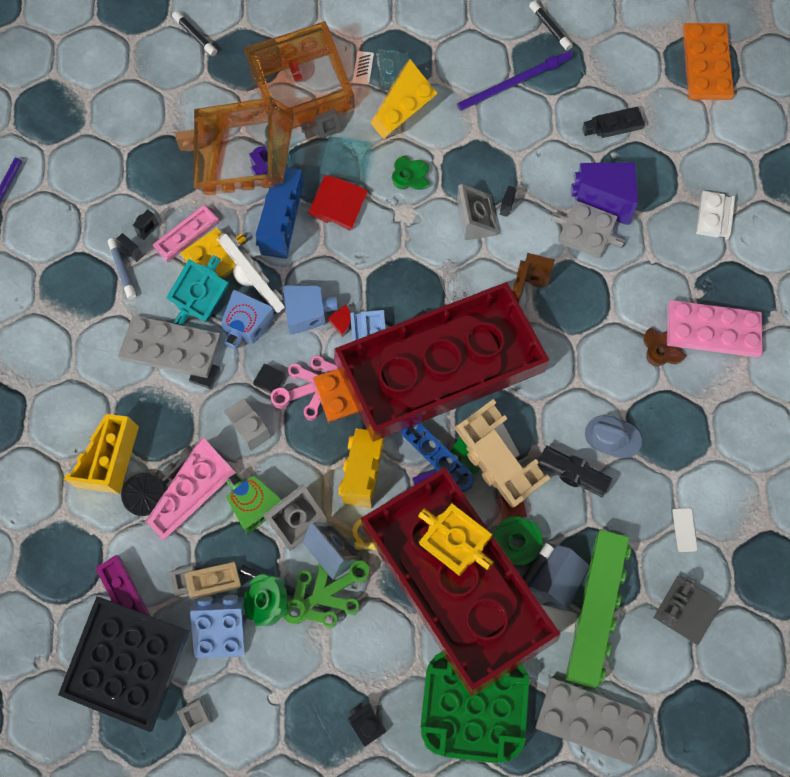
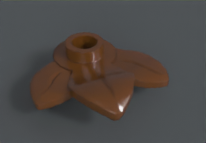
(658, 351)

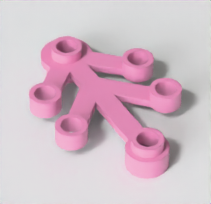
(303, 390)

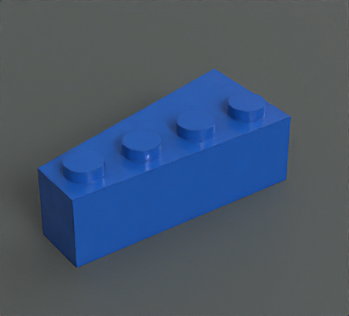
(279, 215)

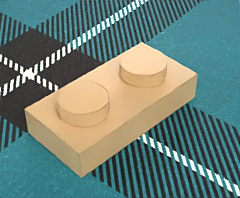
(212, 580)

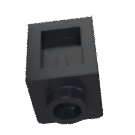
(365, 724)

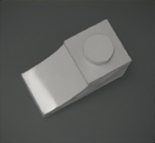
(247, 424)

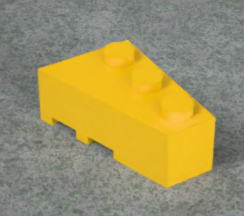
(403, 100)
(106, 457)
(361, 469)

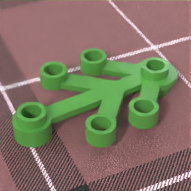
(323, 595)

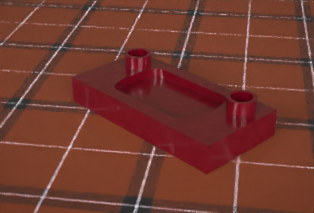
(440, 361)
(478, 619)

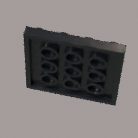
(124, 663)

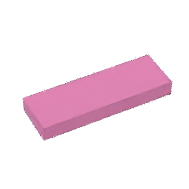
(186, 233)

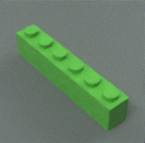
(597, 610)

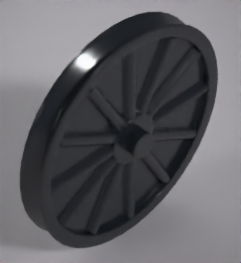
(142, 493)

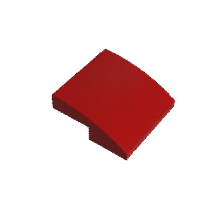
(337, 202)

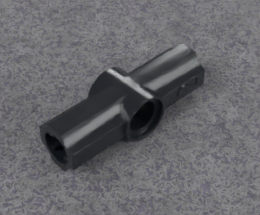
(574, 471)

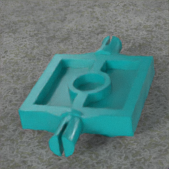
(197, 290)

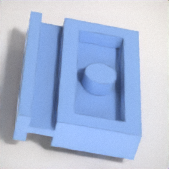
(367, 323)

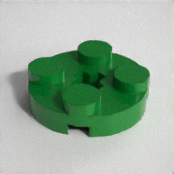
(522, 529)
(276, 604)

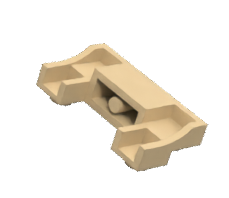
(495, 458)

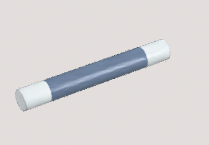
(122, 270)

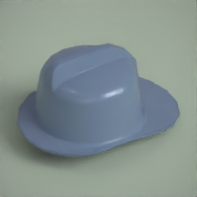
(613, 436)

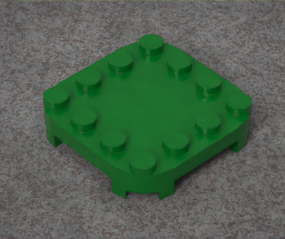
(476, 727)

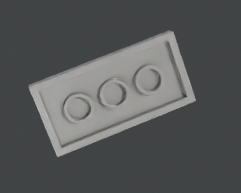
(169, 346)
(593, 722)

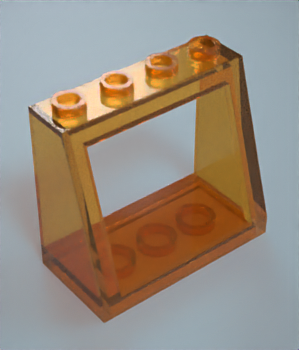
(303, 46)
(209, 136)

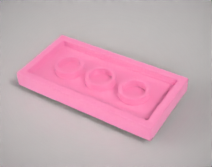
(714, 328)

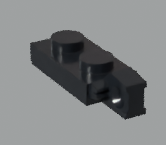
(614, 123)

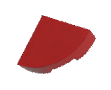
(341, 320)

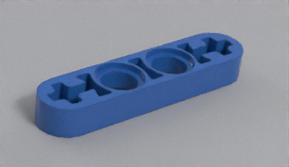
(439, 453)

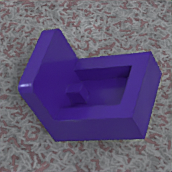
(258, 158)

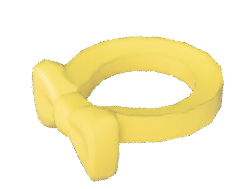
(359, 544)

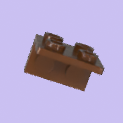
(534, 270)

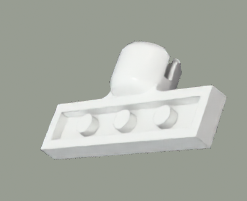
(249, 273)

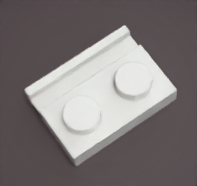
(715, 215)

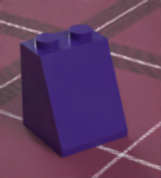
(607, 188)

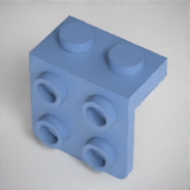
(217, 626)

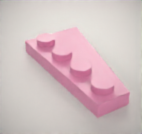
(194, 483)

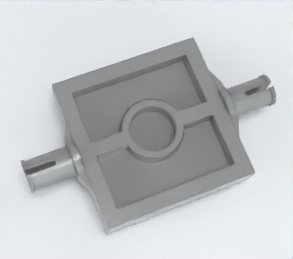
(587, 229)

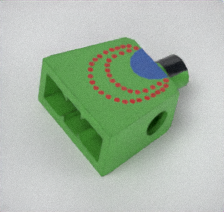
(250, 501)

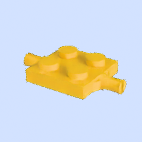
(206, 247)
(455, 539)

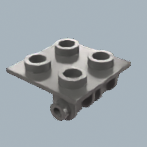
(687, 609)

